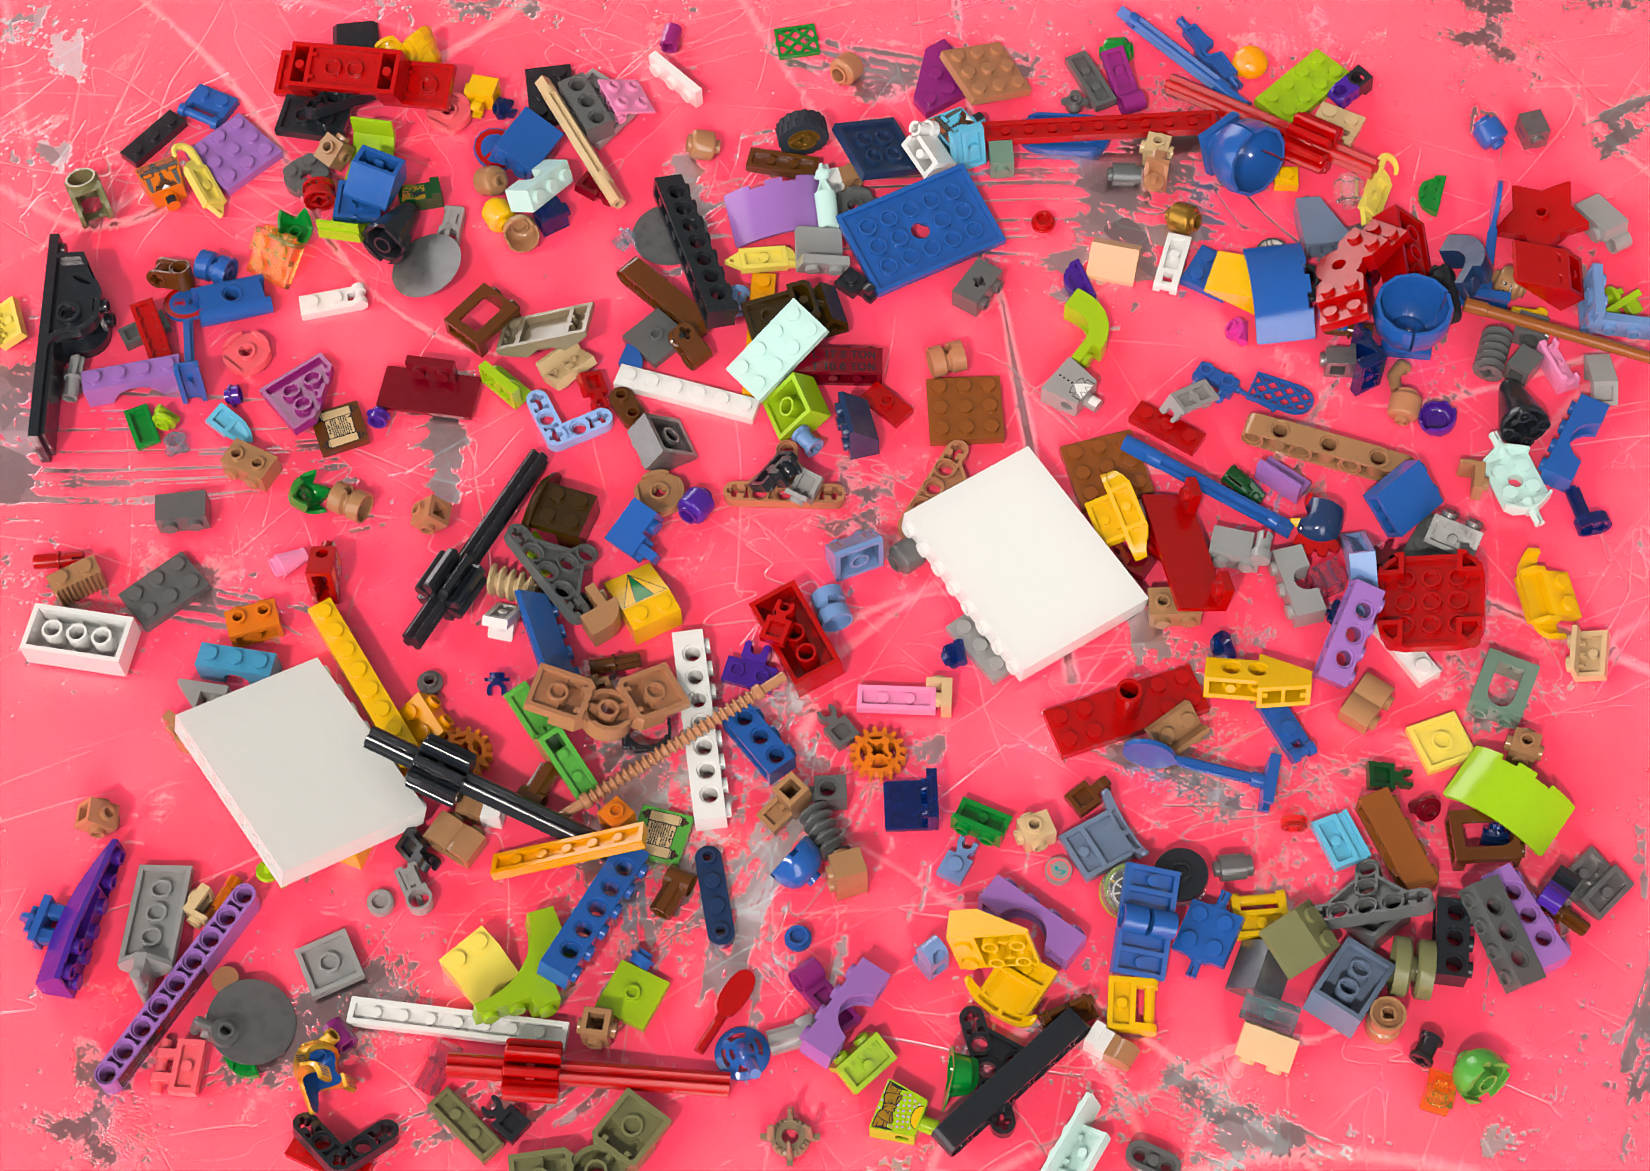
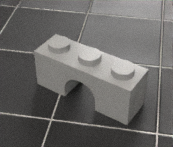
(1301, 605)

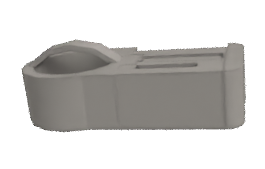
(453, 222)
(413, 887)

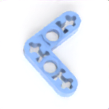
(565, 430)

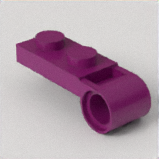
(1122, 81)
(816, 989)

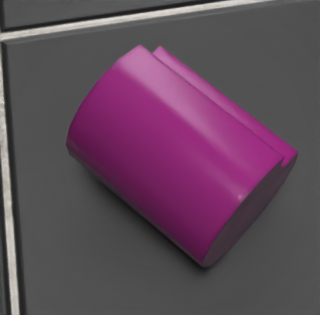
(670, 38)
(347, 1038)

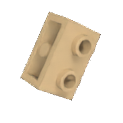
(1266, 1047)

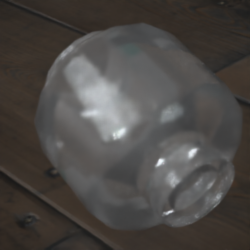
(1348, 190)

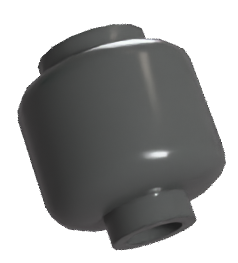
(904, 556)

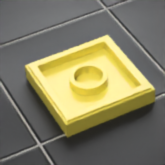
(1440, 742)

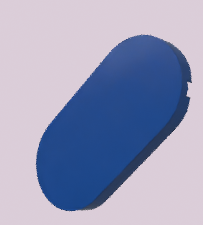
(1076, 148)

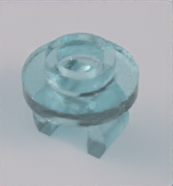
(624, 239)

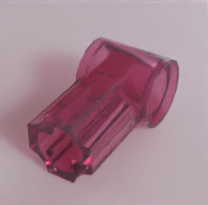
(434, 1072)

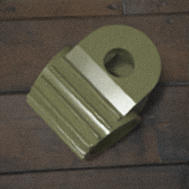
(83, 185)

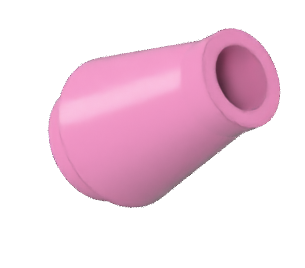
(286, 562)

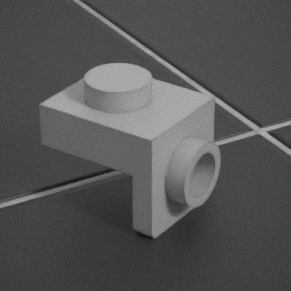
(805, 487)

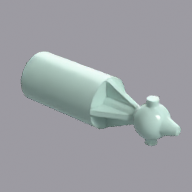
(825, 200)

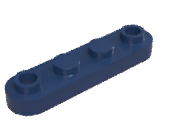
(715, 897)

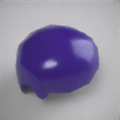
(1437, 418)

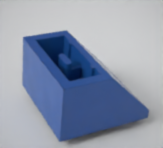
(375, 178)

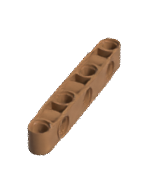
(1310, 444)

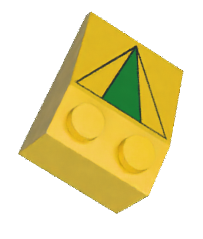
(645, 603)

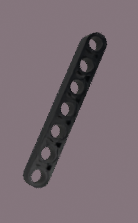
(1010, 1082)

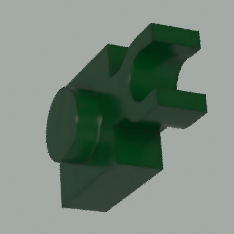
(1384, 775)

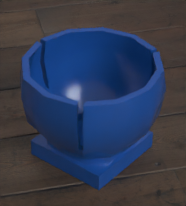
(1236, 155)
(1412, 315)

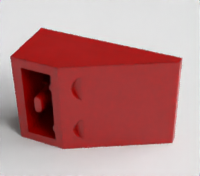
(1548, 273)

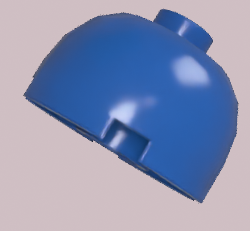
(799, 865)

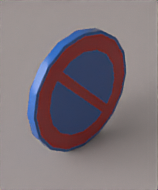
(484, 145)

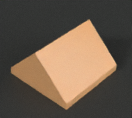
(1113, 261)

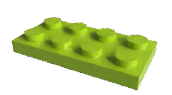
(1301, 87)

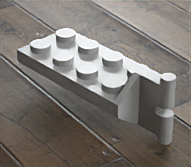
(154, 924)

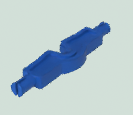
(1202, 44)

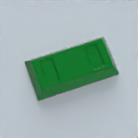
(142, 427)

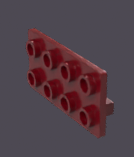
(429, 388)

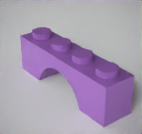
(104, 384)
(1008, 902)
(862, 988)

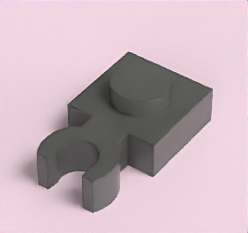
(838, 730)

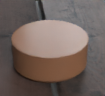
(224, 976)

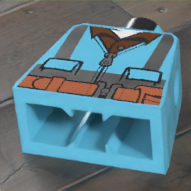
(952, 121)

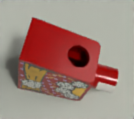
(322, 562)

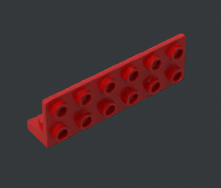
(1185, 552)

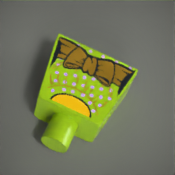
(901, 1115)

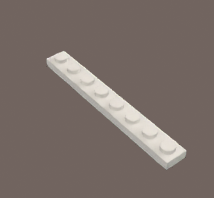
(449, 1022)

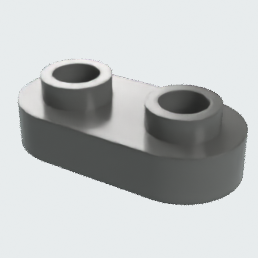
(1154, 1157)

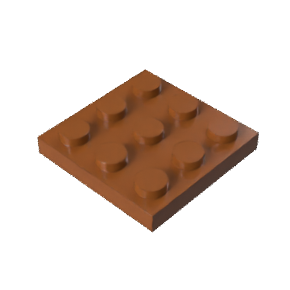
(965, 410)
(1100, 455)

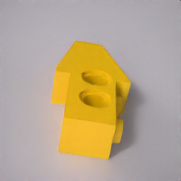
(1264, 681)

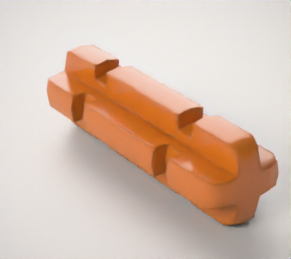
(231, 882)

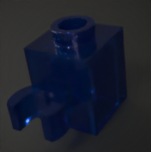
(552, 216)

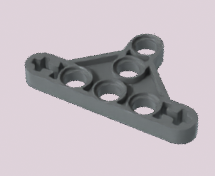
(549, 559)
(1384, 895)

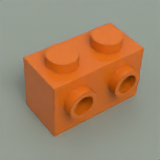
(254, 623)

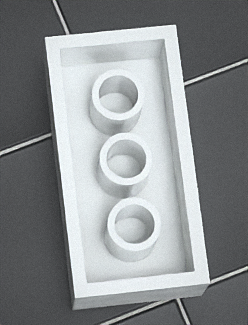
(80, 639)

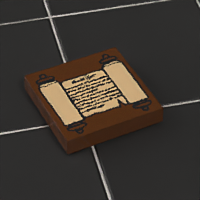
(341, 429)

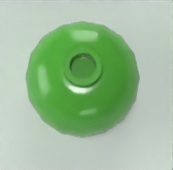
(1478, 1073)

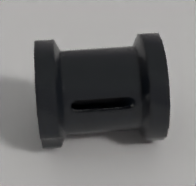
(1426, 1049)

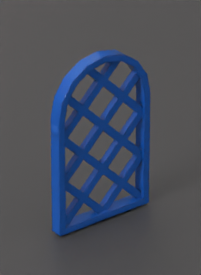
(1287, 385)

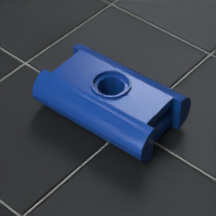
(231, 300)

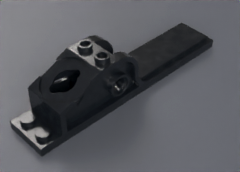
(70, 309)

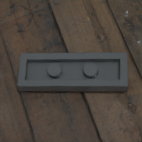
(1090, 81)

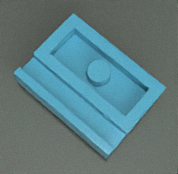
(968, 145)
(1340, 840)

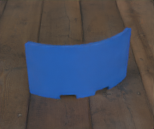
(1280, 293)

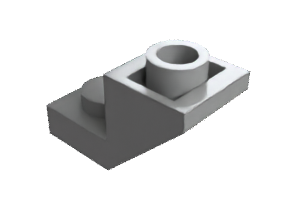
(1602, 378)

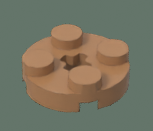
(658, 480)

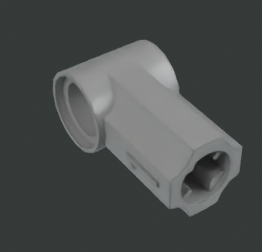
(787, 1037)

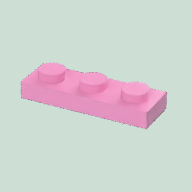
(896, 699)

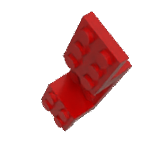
(365, 71)

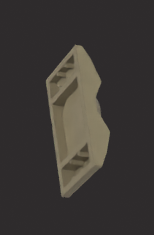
(545, 330)

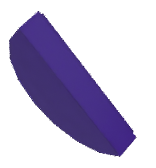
(1076, 277)

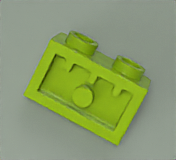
(503, 384)
(863, 1061)

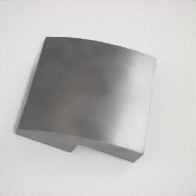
(1600, 886)

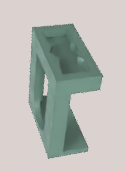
(1509, 667)

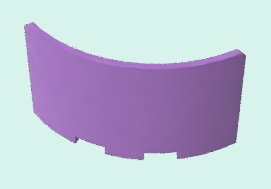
(771, 208)

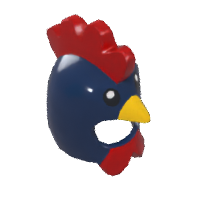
(1320, 527)

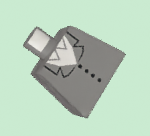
(1071, 389)

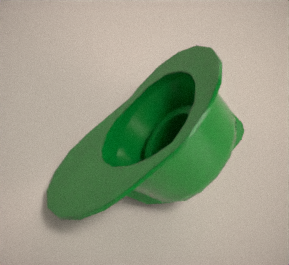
(961, 1075)

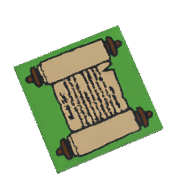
(666, 834)

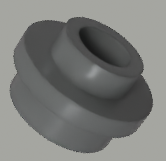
(433, 688)

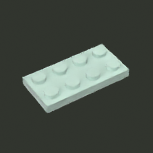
(777, 350)

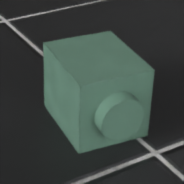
(1001, 159)

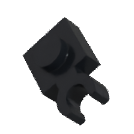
(508, 1122)

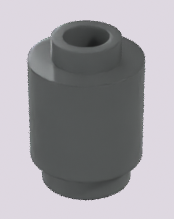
(1124, 174)
(1233, 867)

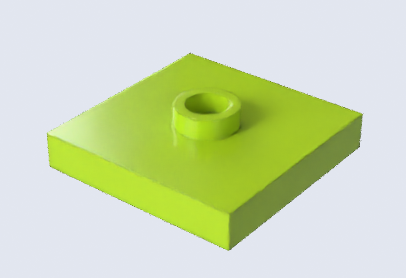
(633, 995)

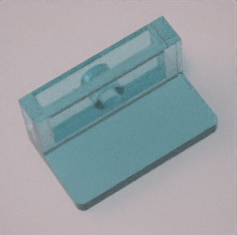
(1270, 1012)

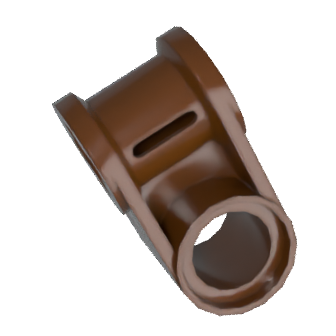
(171, 274)
(691, 347)

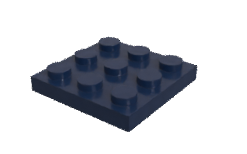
(875, 148)

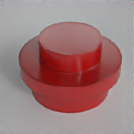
(1043, 222)

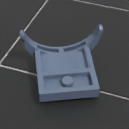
(1101, 842)

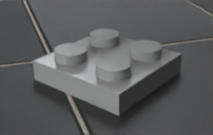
(329, 964)

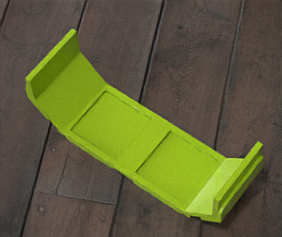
(374, 134)

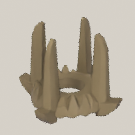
(789, 1150)

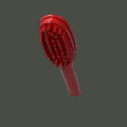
(729, 1002)

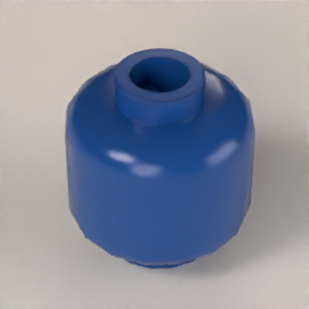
(1489, 132)

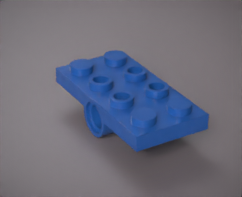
(1145, 921)

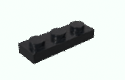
(153, 139)

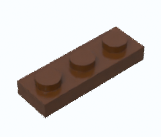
(780, 163)

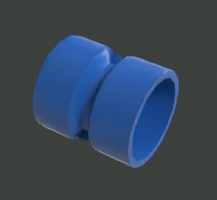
(215, 267)

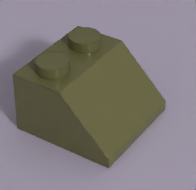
(1299, 939)

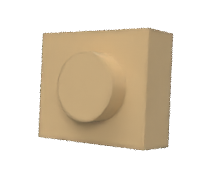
(197, 905)

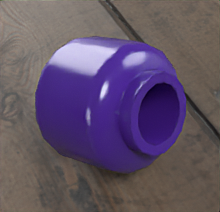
(695, 505)

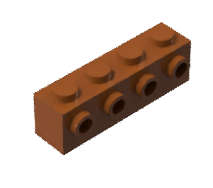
(1395, 840)

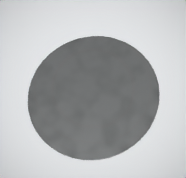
(653, 239)
(427, 265)
(263, 1019)

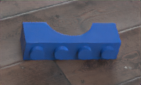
(1584, 421)

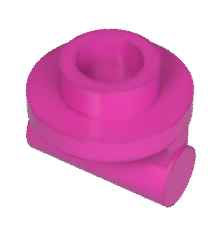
(1237, 331)

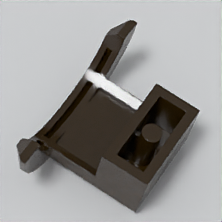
(561, 511)

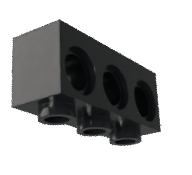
(1445, 928)

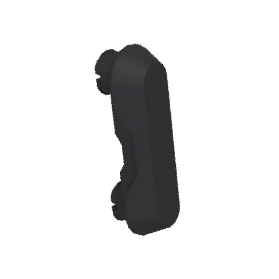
(1446, 277)

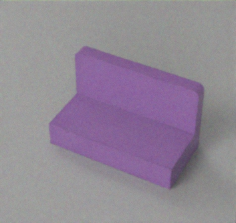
(1281, 479)

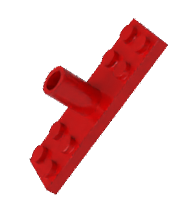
(1121, 711)

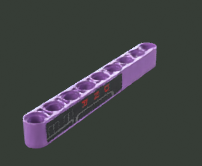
(177, 1000)

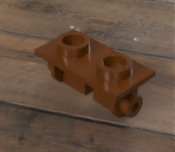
(1082, 1006)

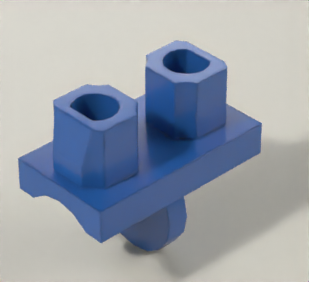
(40, 920)

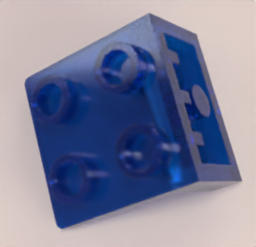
(1370, 361)
(912, 804)

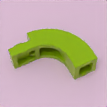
(1091, 317)

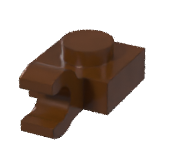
(1086, 797)

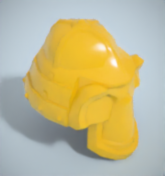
(417, 46)

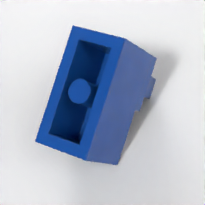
(634, 530)

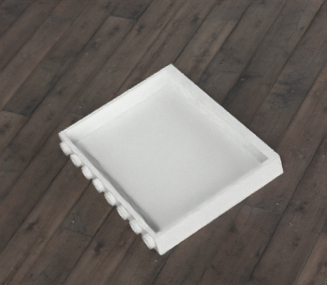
(1023, 563)
(297, 771)

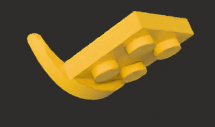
(1013, 992)

